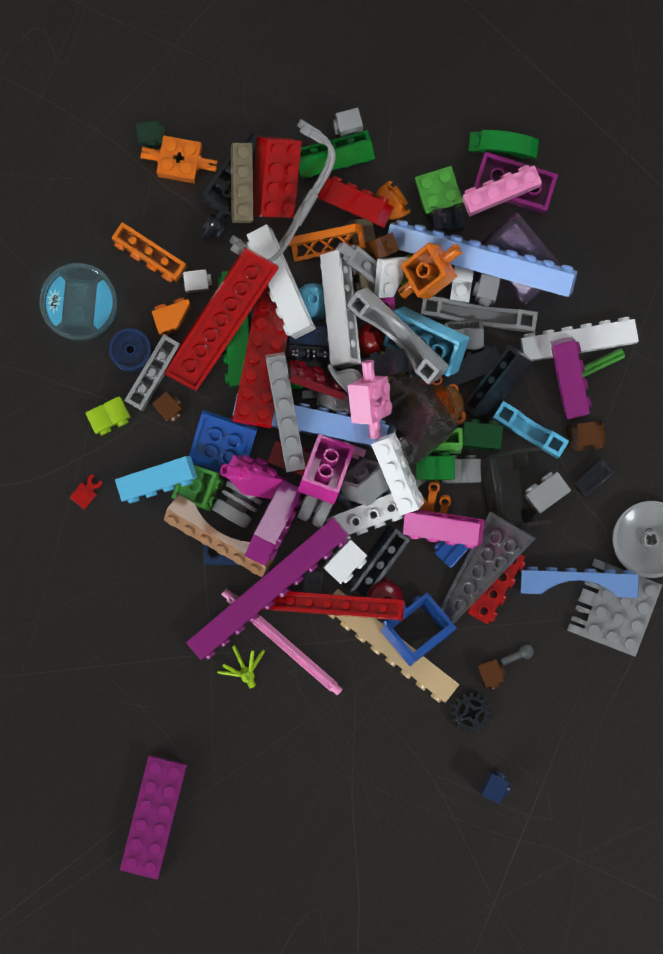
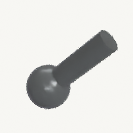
(525, 651)

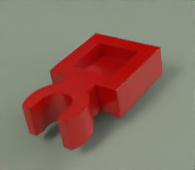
(84, 493)

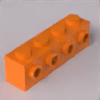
(149, 252)

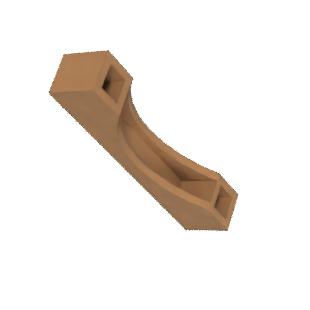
(186, 517)

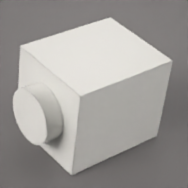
(197, 281)

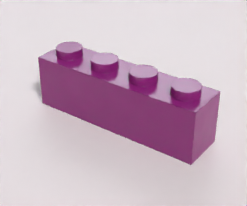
(570, 378)

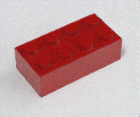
(276, 176)

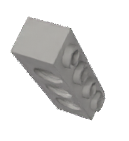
(152, 373)

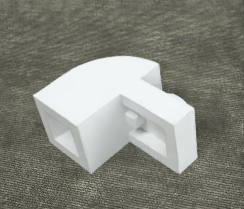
(461, 285)

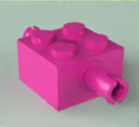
(252, 476)

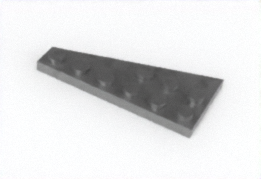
(484, 564)

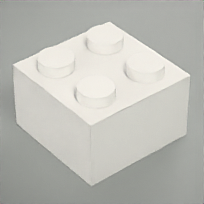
(345, 561)

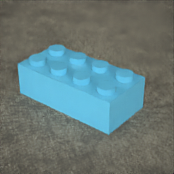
(443, 340)

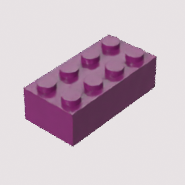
(537, 200)
(275, 523)

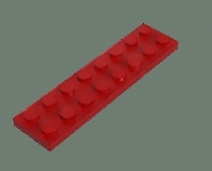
(221, 318)
(266, 337)

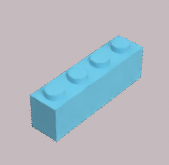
(156, 478)

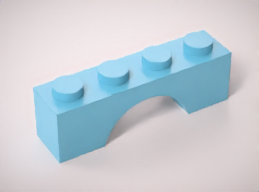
(529, 430)

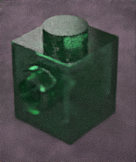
(150, 133)

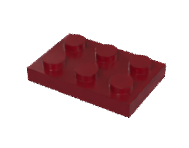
(315, 379)

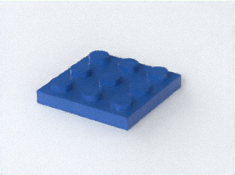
(219, 440)

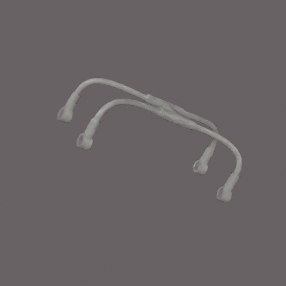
(306, 205)

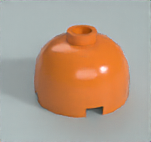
(395, 199)

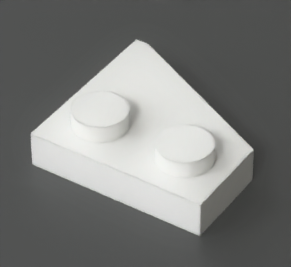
(388, 276)

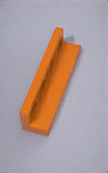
(329, 234)

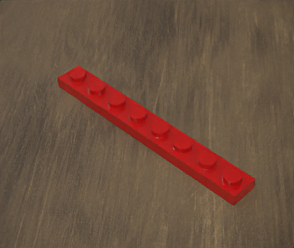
(340, 605)

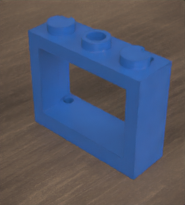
(437, 616)

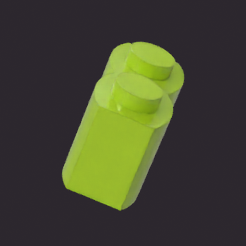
(108, 415)

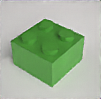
(438, 190)

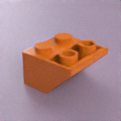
(172, 317)

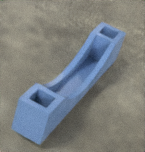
(622, 585)

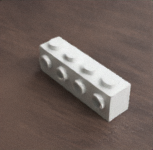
(397, 473)
(365, 516)

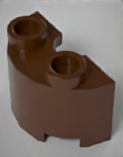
(586, 435)

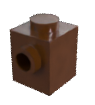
(382, 246)
(168, 407)
(491, 674)

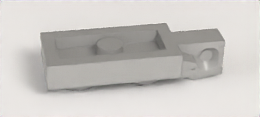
(359, 261)

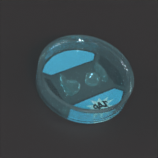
(78, 301)

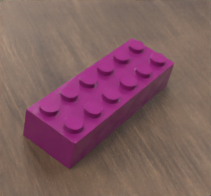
(153, 817)

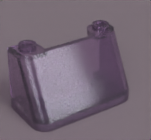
(519, 237)

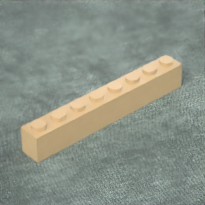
(423, 670)

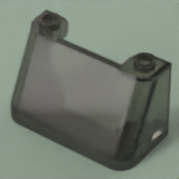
(418, 416)

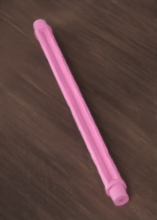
(290, 649)

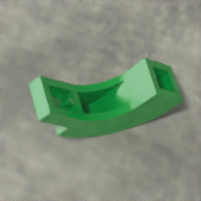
(504, 142)

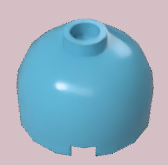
(314, 300)

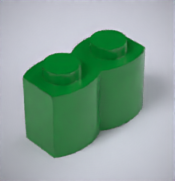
(436, 467)

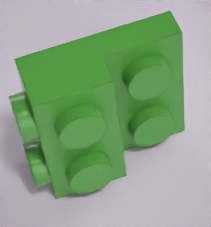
(202, 490)

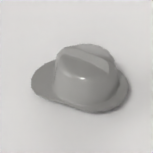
(345, 376)

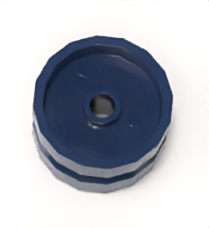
(136, 340)

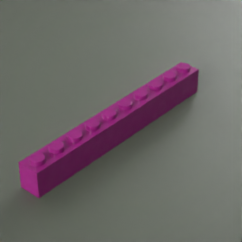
(268, 588)

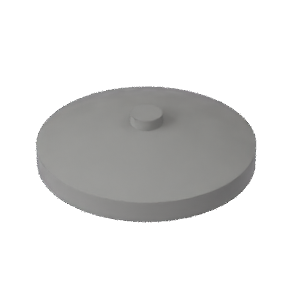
(639, 539)

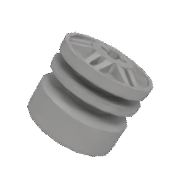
(236, 506)

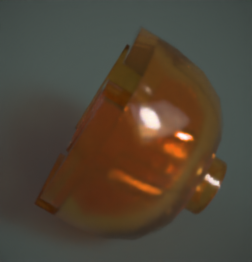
(451, 400)

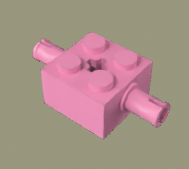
(370, 399)

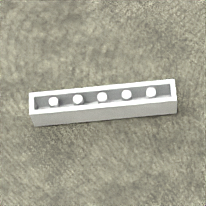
(282, 285)
(339, 317)
(590, 338)

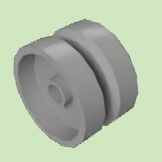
(317, 506)

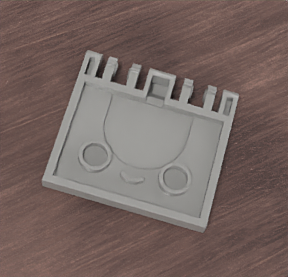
(615, 619)

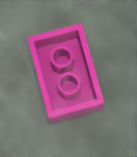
(326, 469)

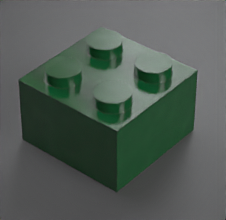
(482, 436)

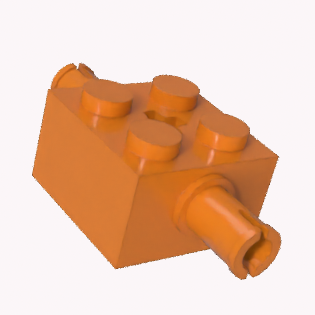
(187, 168)
(429, 270)

